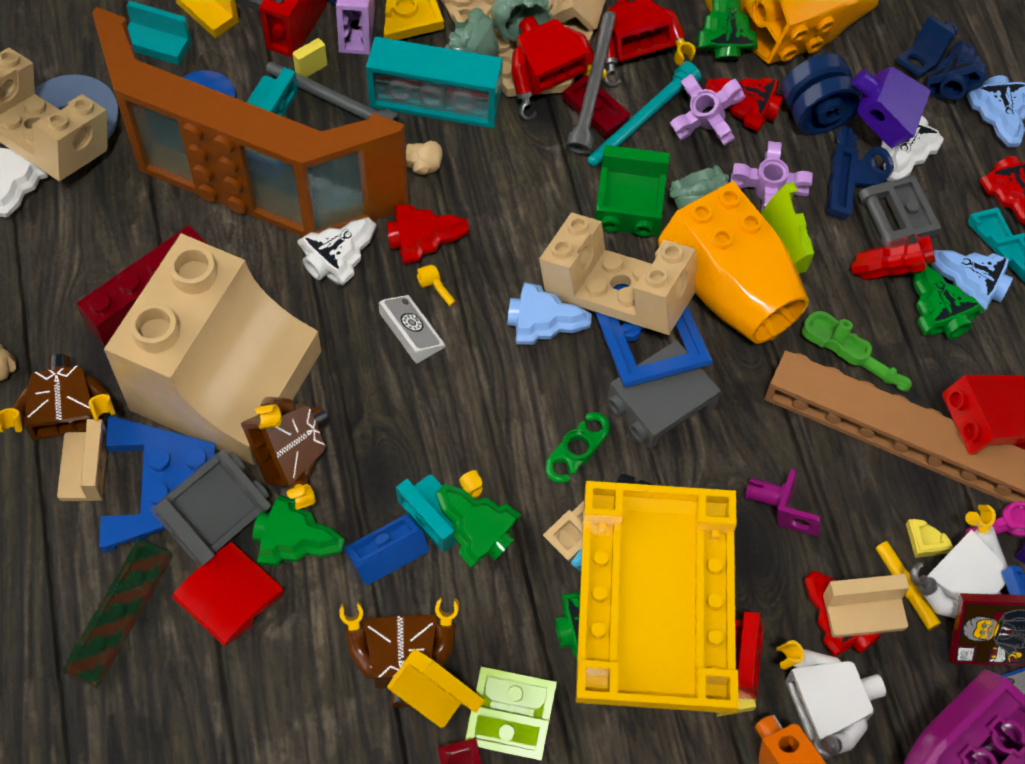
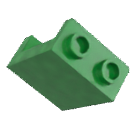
(632, 190)

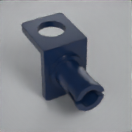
(929, 46)

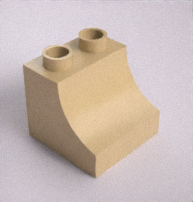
(208, 347)

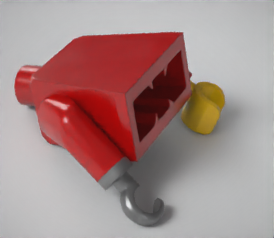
(643, 29)
(547, 57)

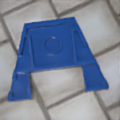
(166, 464)

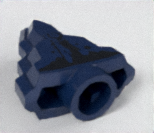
(957, 73)

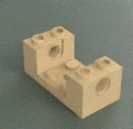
(40, 132)
(585, 275)

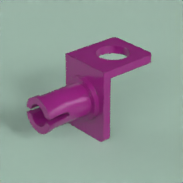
(781, 498)

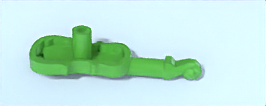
(835, 335)

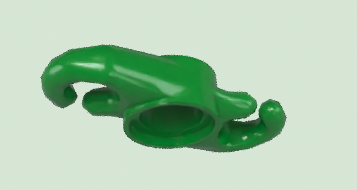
(563, 455)

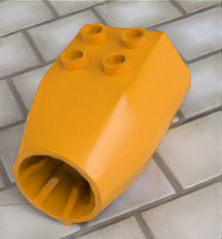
(800, 26)
(741, 264)

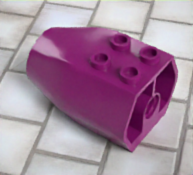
(977, 727)

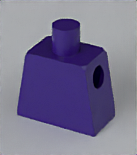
(891, 104)

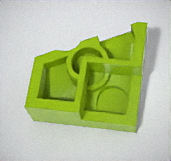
(790, 226)

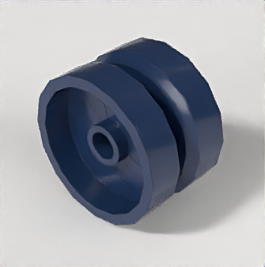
(821, 94)

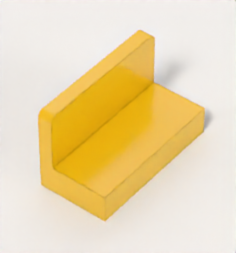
(212, 15)
(432, 689)

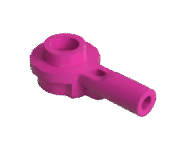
(1011, 520)

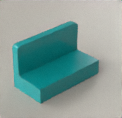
(158, 33)
(277, 93)
(424, 509)

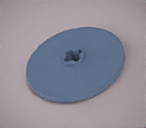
(65, 88)

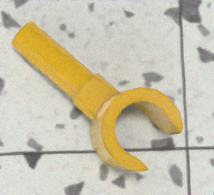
(429, 276)
(472, 483)

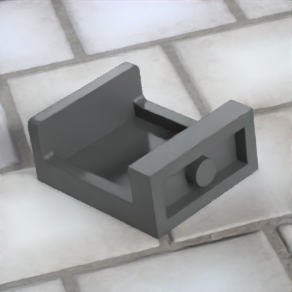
(664, 402)
(211, 506)

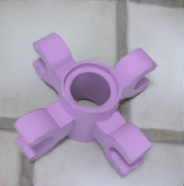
(701, 99)
(772, 169)

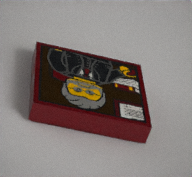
(989, 630)

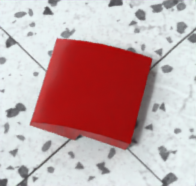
(227, 593)

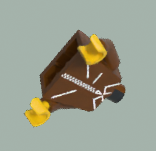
(57, 401)
(287, 444)
(386, 642)

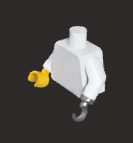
(969, 567)
(829, 698)

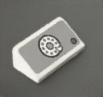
(410, 327)

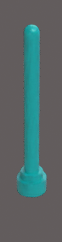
(647, 111)

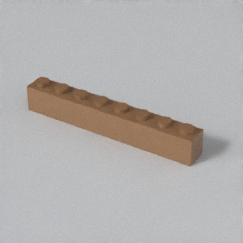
(895, 426)

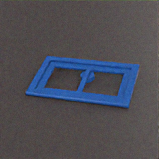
(617, 337)

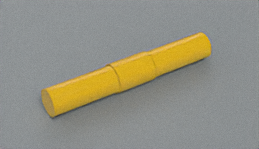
(913, 594)

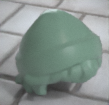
(509, 13)
(475, 35)
(697, 185)

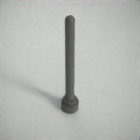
(334, 97)
(580, 139)

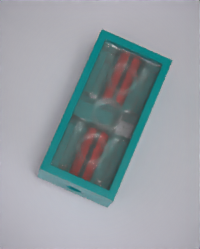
(434, 82)

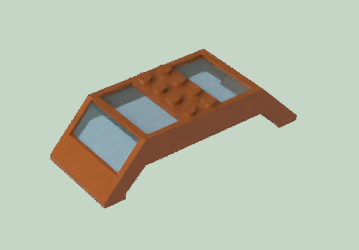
(251, 155)

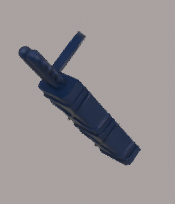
(849, 172)

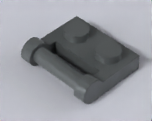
(907, 205)

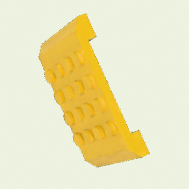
(657, 598)

